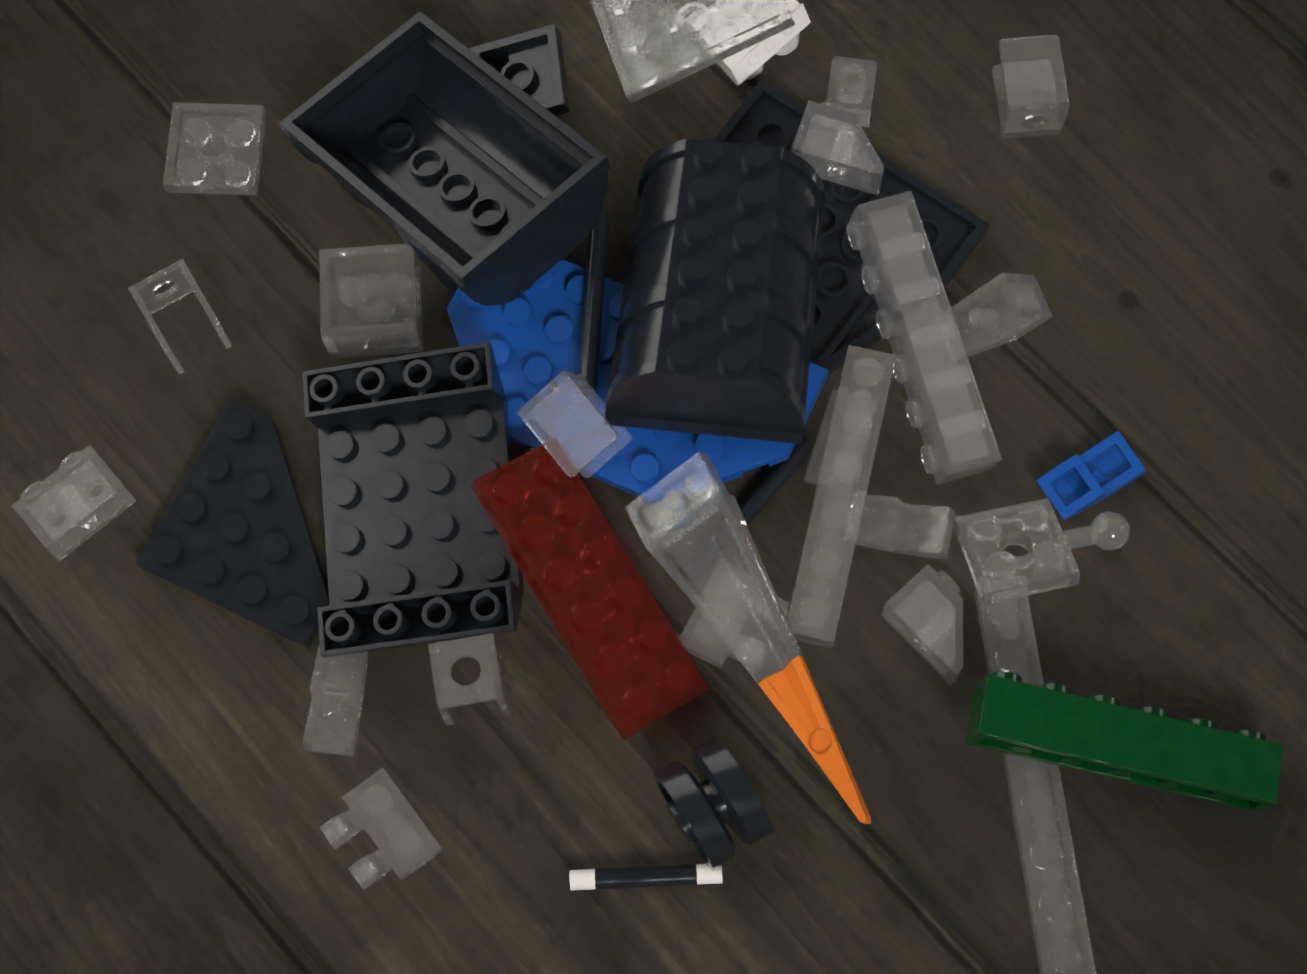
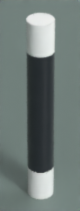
(644, 877)

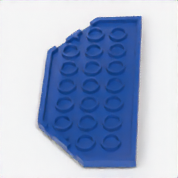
(543, 336)

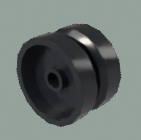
(718, 800)

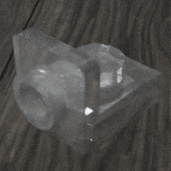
(853, 86)

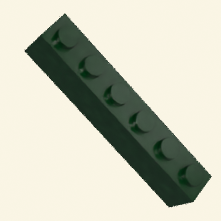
(1124, 742)

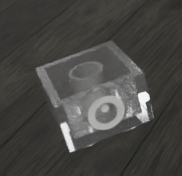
(371, 300)

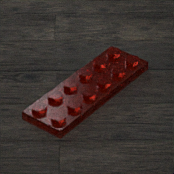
(589, 590)

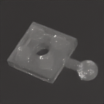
(1036, 528)

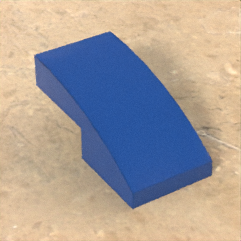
(1091, 476)

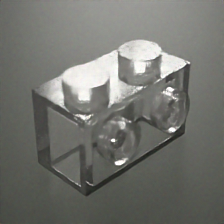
(73, 502)

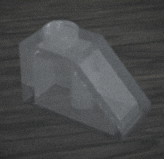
(838, 147)
(1000, 312)
(931, 620)

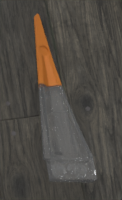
(710, 554)

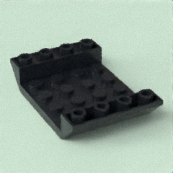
(401, 524)

